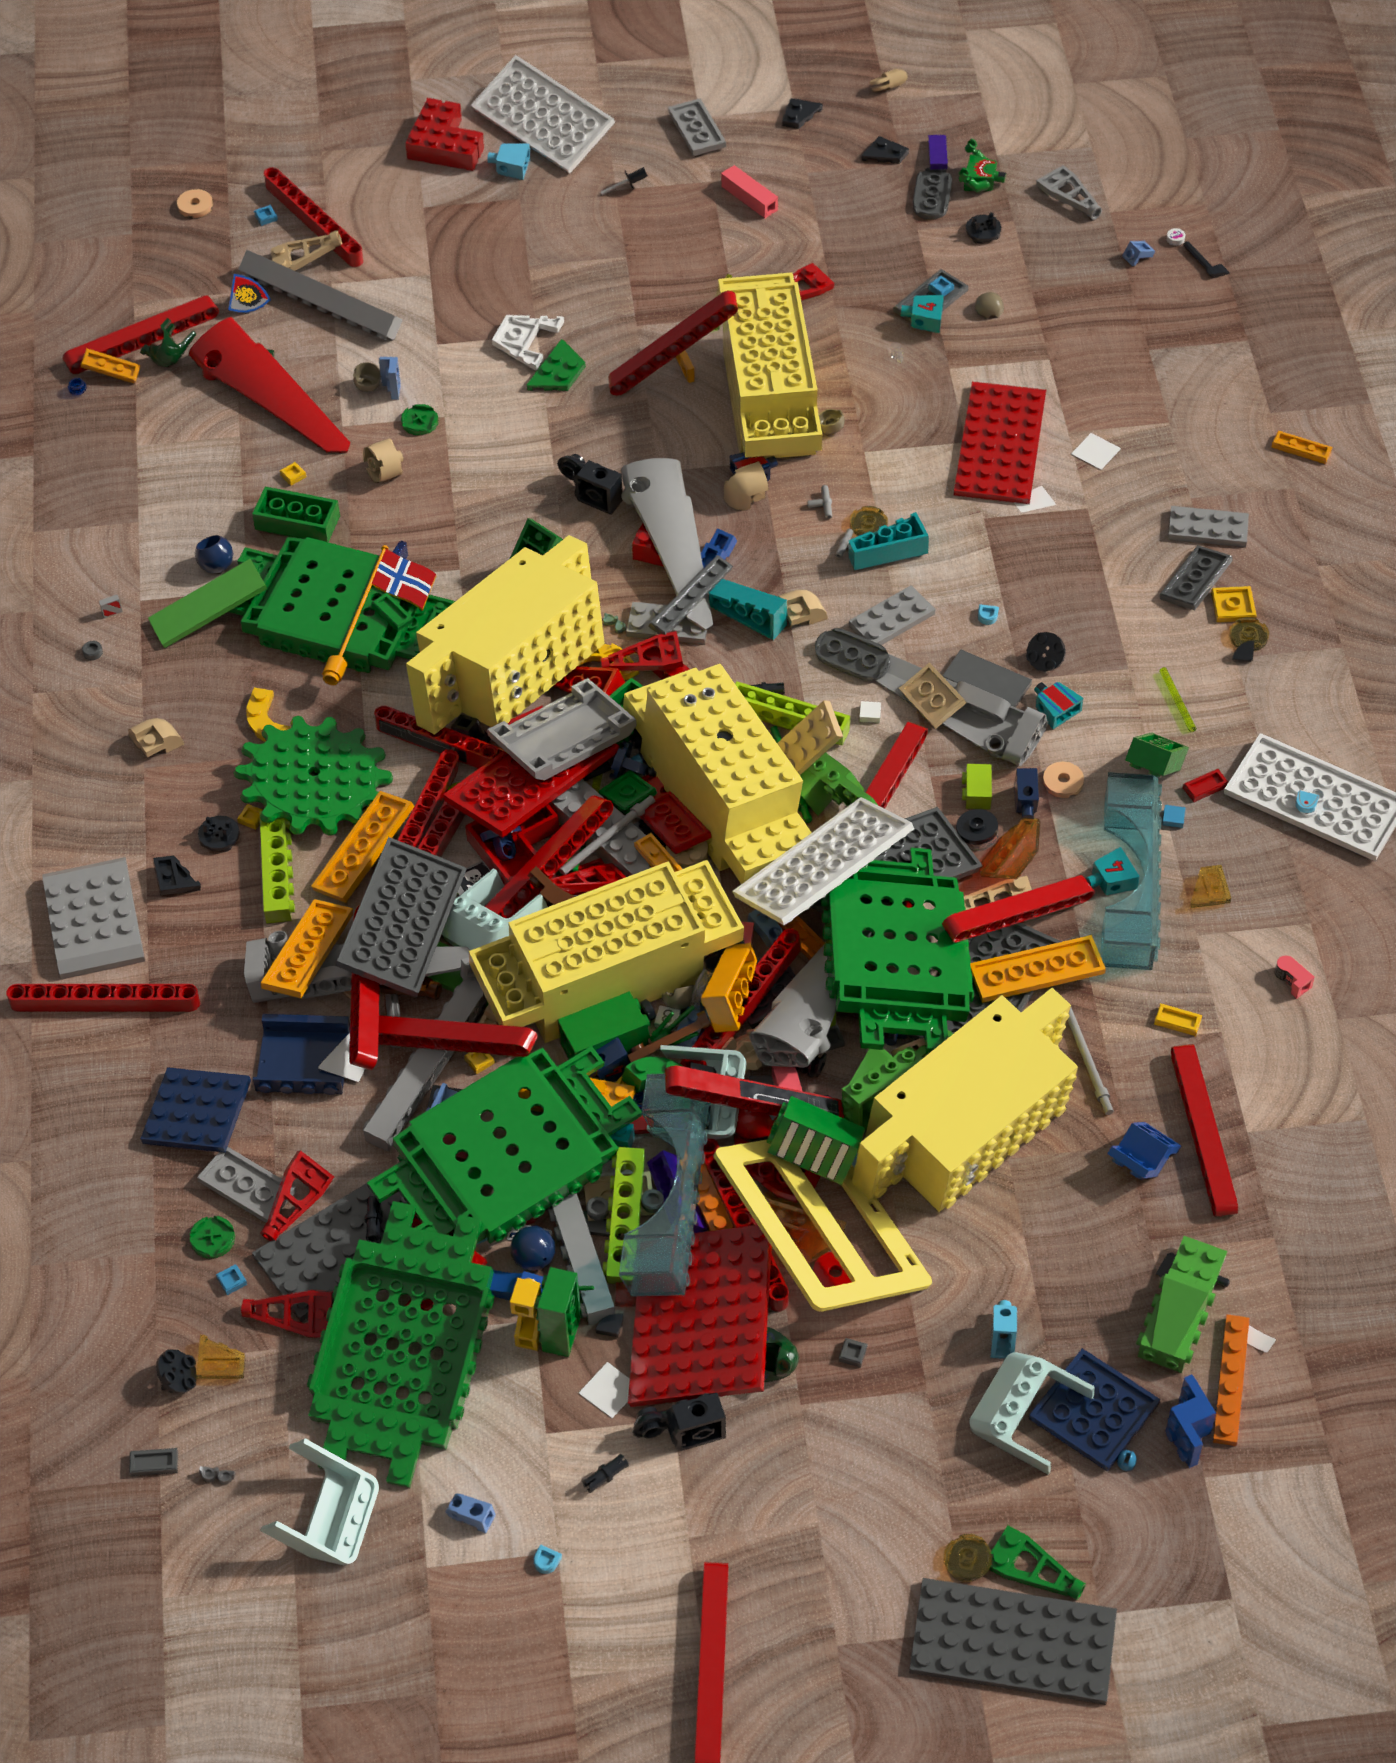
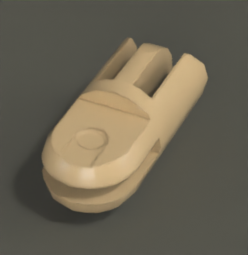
(889, 80)

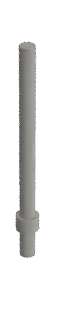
(635, 812)
(1101, 1092)

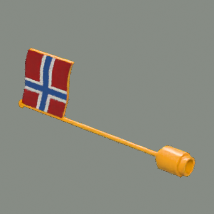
(397, 578)

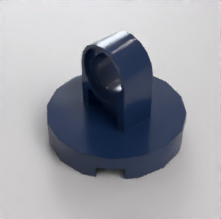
(623, 762)
(499, 842)

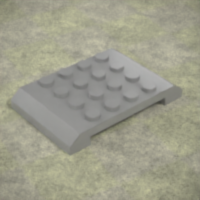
(564, 731)
(93, 918)

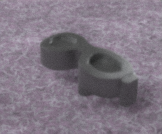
(209, 1475)

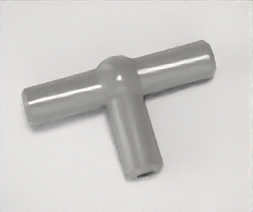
(825, 502)
(843, 543)

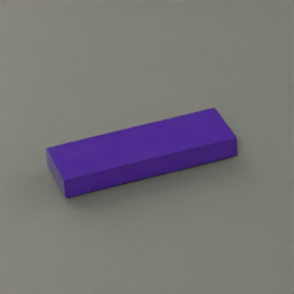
(937, 152)

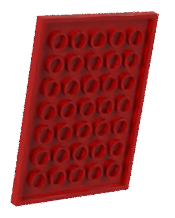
(712, 1333)

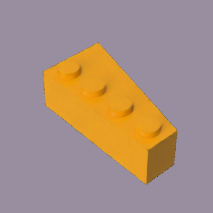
(729, 986)

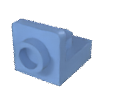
(1137, 250)

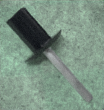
(631, 179)

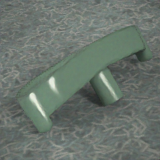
(613, 620)

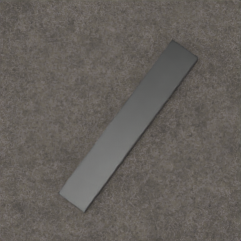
(690, 596)

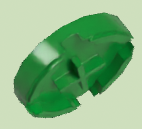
(419, 419)
(212, 1237)

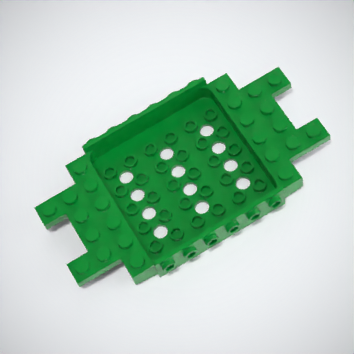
(303, 631)
(897, 1000)
(441, 1184)
(424, 1268)

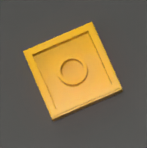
(1233, 603)

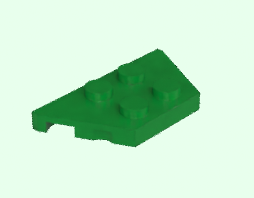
(558, 370)

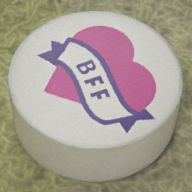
(1175, 237)

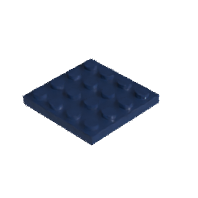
(196, 1109)
(1096, 1426)

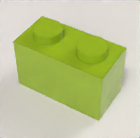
(978, 786)

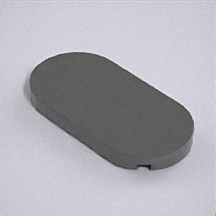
(932, 193)
(852, 654)

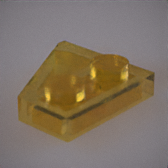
(1210, 888)
(219, 1361)

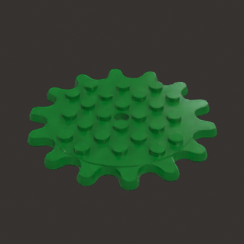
(288, 791)

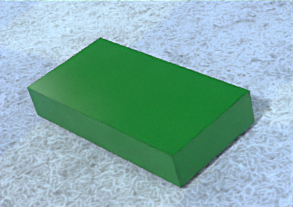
(392, 612)

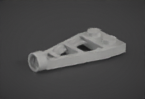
(1061, 176)

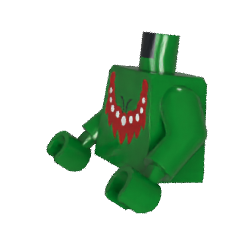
(980, 171)

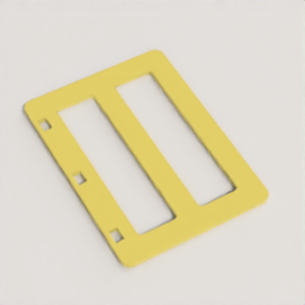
(863, 1285)

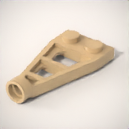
(282, 253)
(1012, 886)

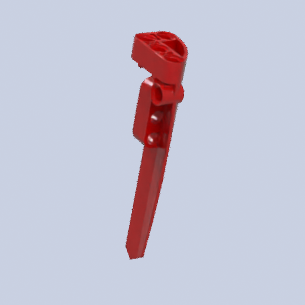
(248, 367)

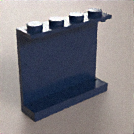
(294, 1050)

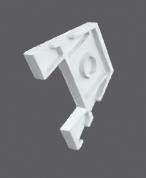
(518, 333)

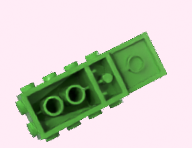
(830, 781)
(872, 1077)
(1181, 1305)

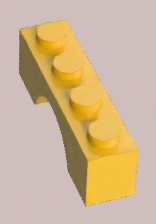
(523, 1305)

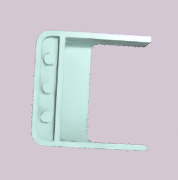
(475, 925)
(726, 1062)
(1010, 1398)
(339, 1512)

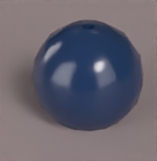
(214, 554)
(532, 1248)

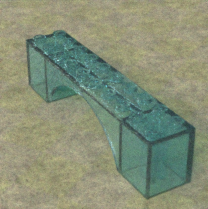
(1133, 924)
(659, 1250)

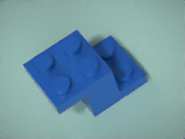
(1143, 1150)
(1190, 1421)

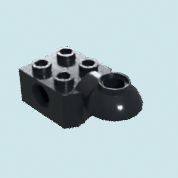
(593, 483)
(688, 1422)

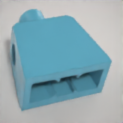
(511, 160)
(1003, 1321)

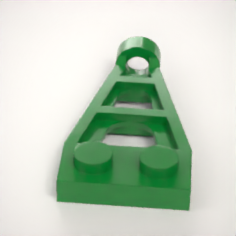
(1008, 1550)

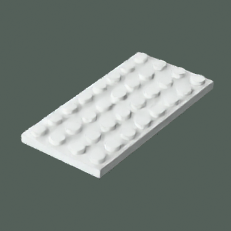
(542, 114)
(1348, 807)
(823, 860)

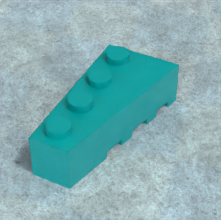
(889, 544)
(750, 607)

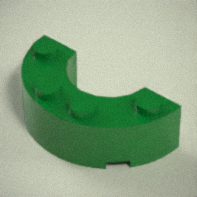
(637, 1071)

